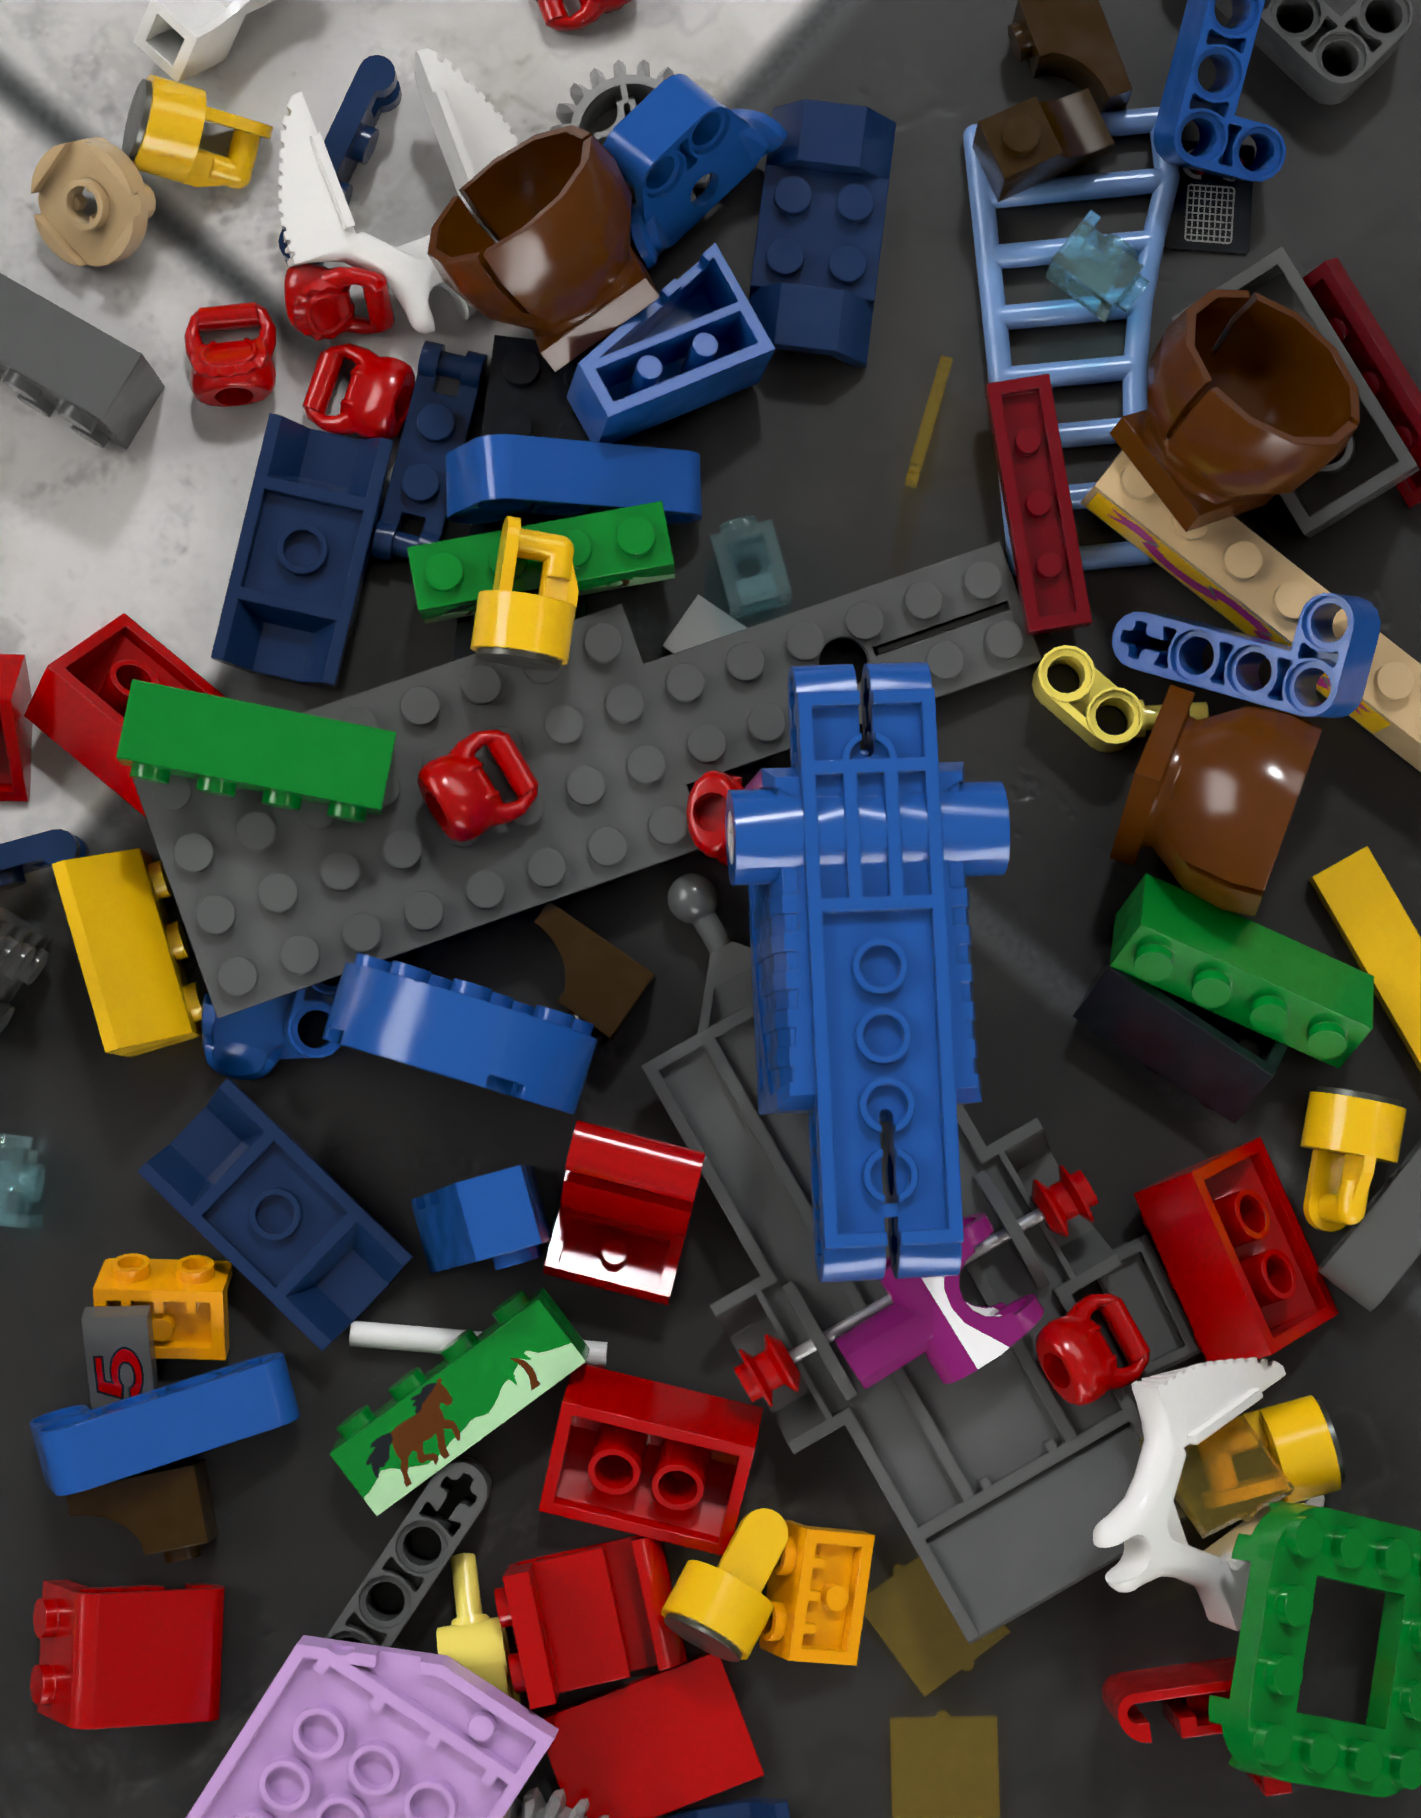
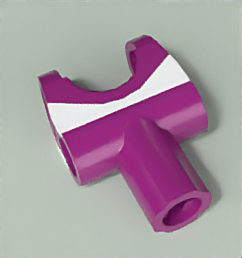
(936, 1321)

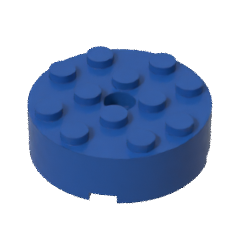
(461, 1032)

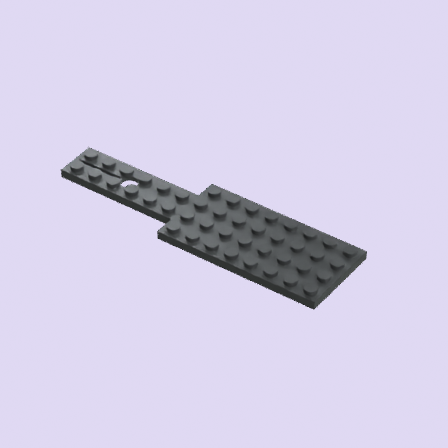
(613, 742)

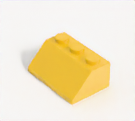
(130, 951)

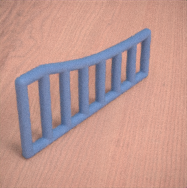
(999, 318)

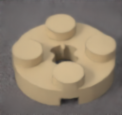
(120, 194)

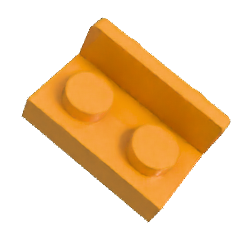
(184, 1298)
(818, 1595)

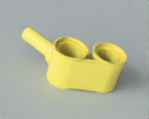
(1094, 691)
(473, 1636)

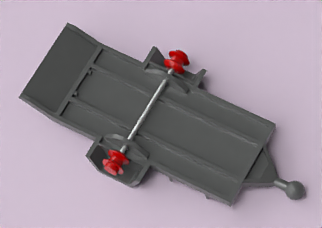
(981, 1471)

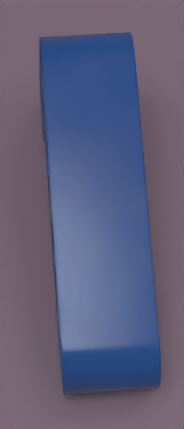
(1215, 109)
(567, 479)
(1240, 655)
(114, 1441)

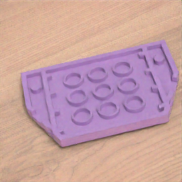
(376, 1738)

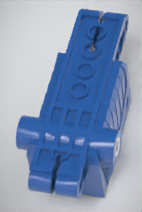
(868, 958)

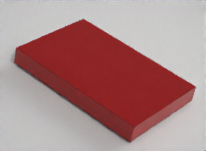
(654, 1742)

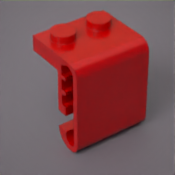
(623, 1212)
(587, 1617)
(128, 1654)
(1190, 1719)

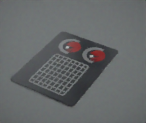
(1211, 210)

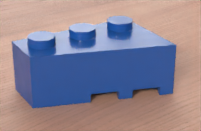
(673, 355)
(483, 1219)

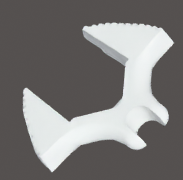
(318, 215)
(1175, 1412)

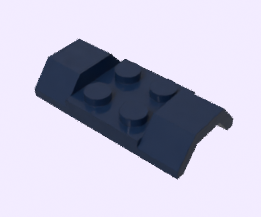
(822, 228)
(302, 553)
(277, 1215)

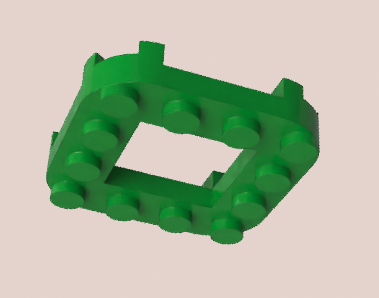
(1260, 1718)

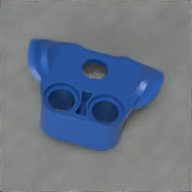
(675, 142)
(256, 1038)

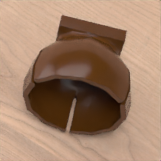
(560, 246)
(1239, 409)
(1216, 797)

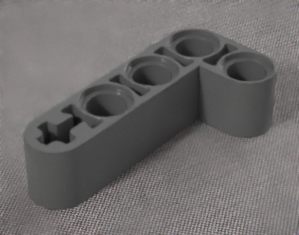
(1329, 36)
(1385, 1242)
(400, 1566)

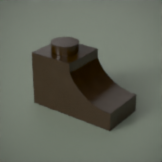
(1071, 43)
(1039, 141)
(600, 979)
(162, 1507)

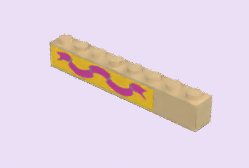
(1257, 594)

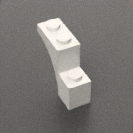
(191, 34)

